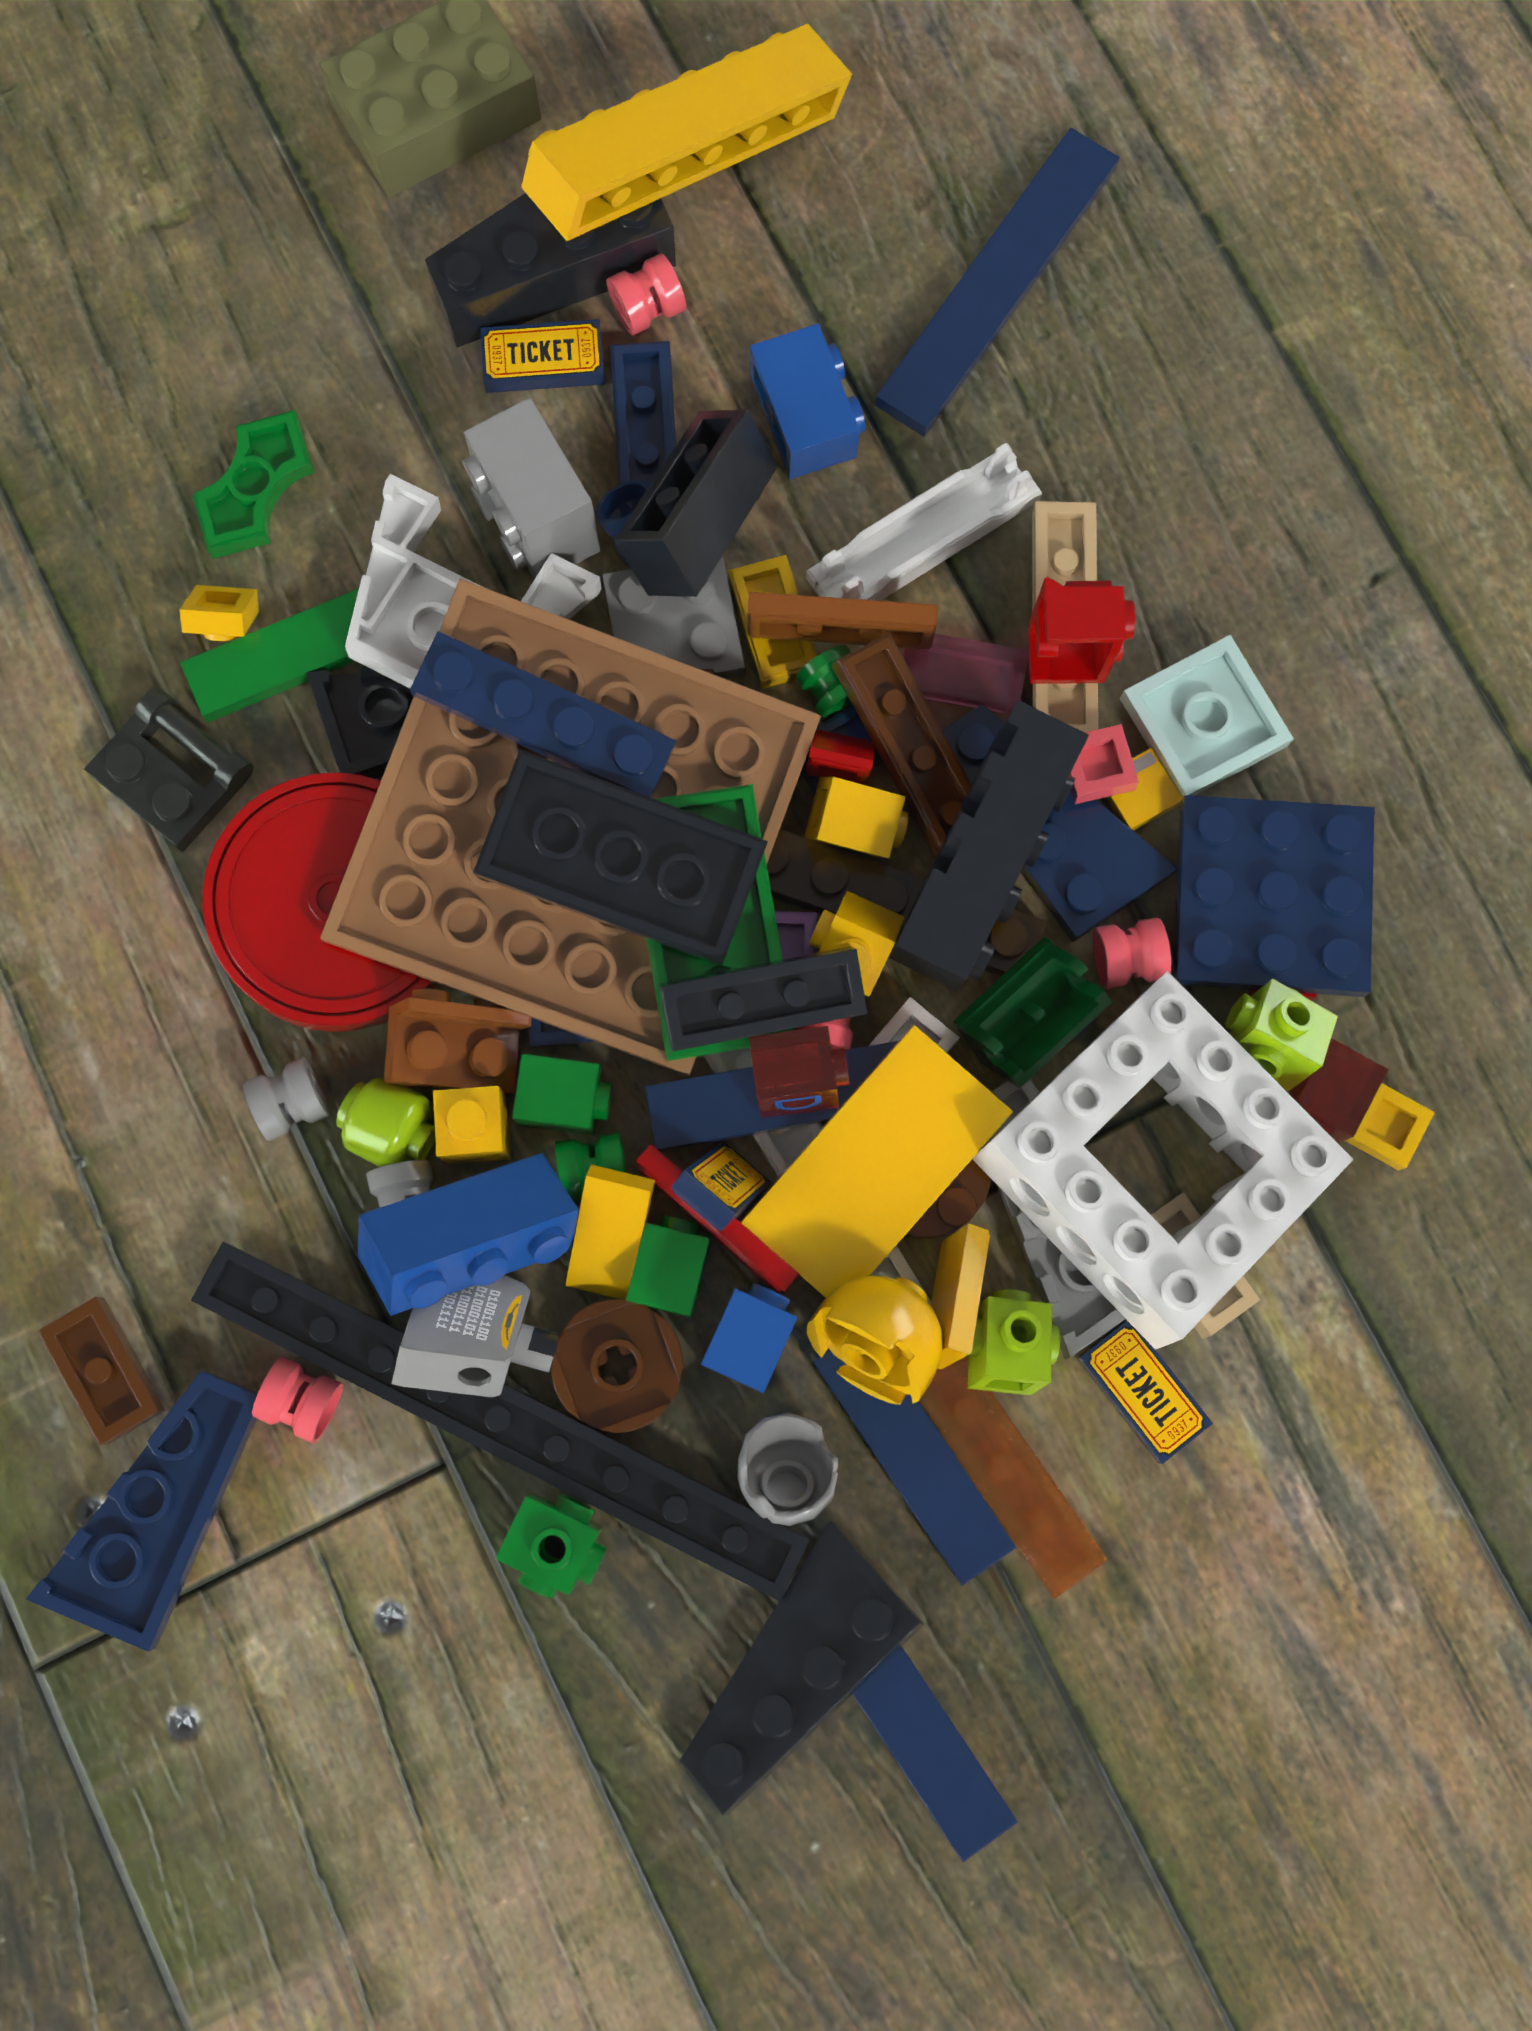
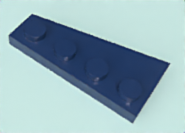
(1090, 857)
(143, 1539)

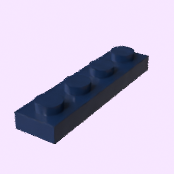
(541, 716)

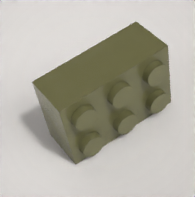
(431, 91)

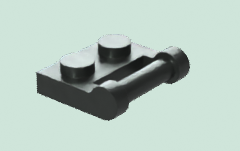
(156, 785)

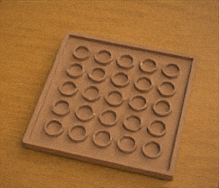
(412, 877)

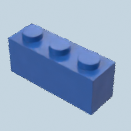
(466, 1233)

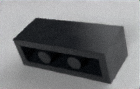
(696, 503)

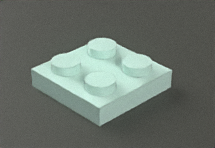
(1206, 717)

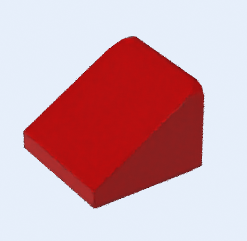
(840, 757)

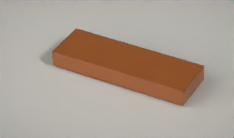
(840, 620)

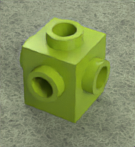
(1282, 1032)
(1013, 1344)

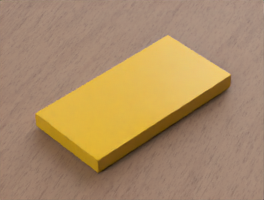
(877, 1164)

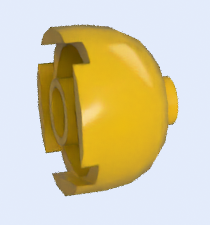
(882, 1335)

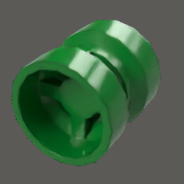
(576, 1158)

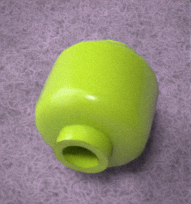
(386, 1123)

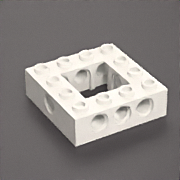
(1143, 1271)

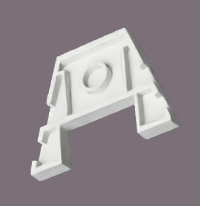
(408, 595)

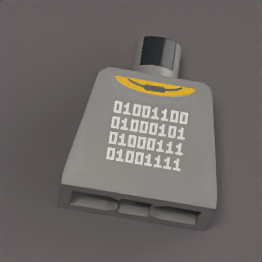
(471, 1339)

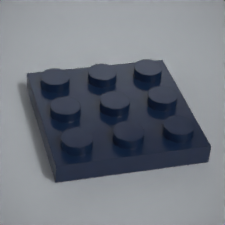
(1274, 895)

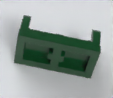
(1031, 1012)

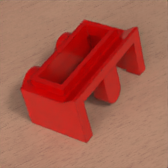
(1078, 631)

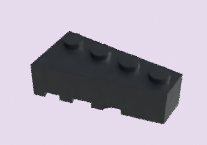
(523, 268)
(987, 847)

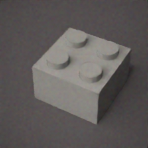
(529, 489)

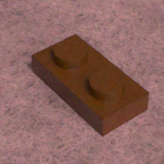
(101, 1371)

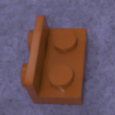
(452, 1043)

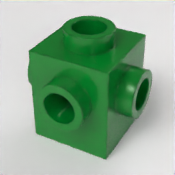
(528, 1552)

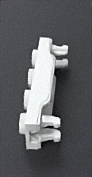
(927, 530)

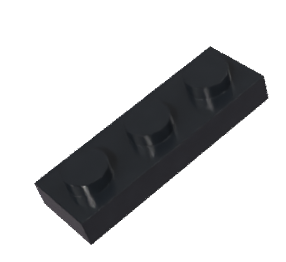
(763, 998)

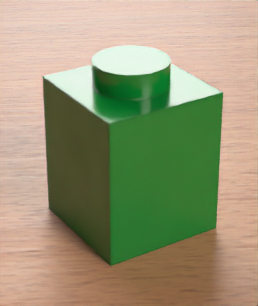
(561, 1095)
(669, 1266)

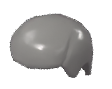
(787, 1469)

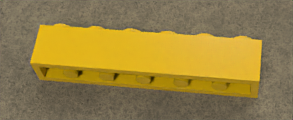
(683, 131)

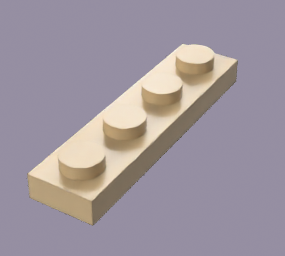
(1065, 551)

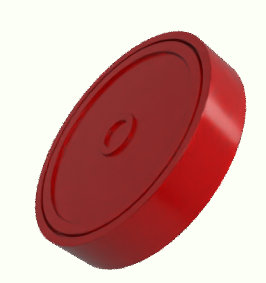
(272, 896)

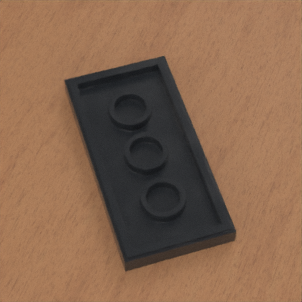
(620, 857)

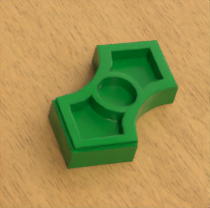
(240, 504)

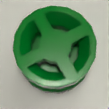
(824, 684)

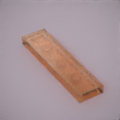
(1011, 1480)

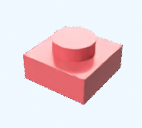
(1103, 766)

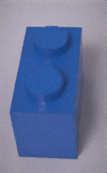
(805, 400)
(750, 1337)

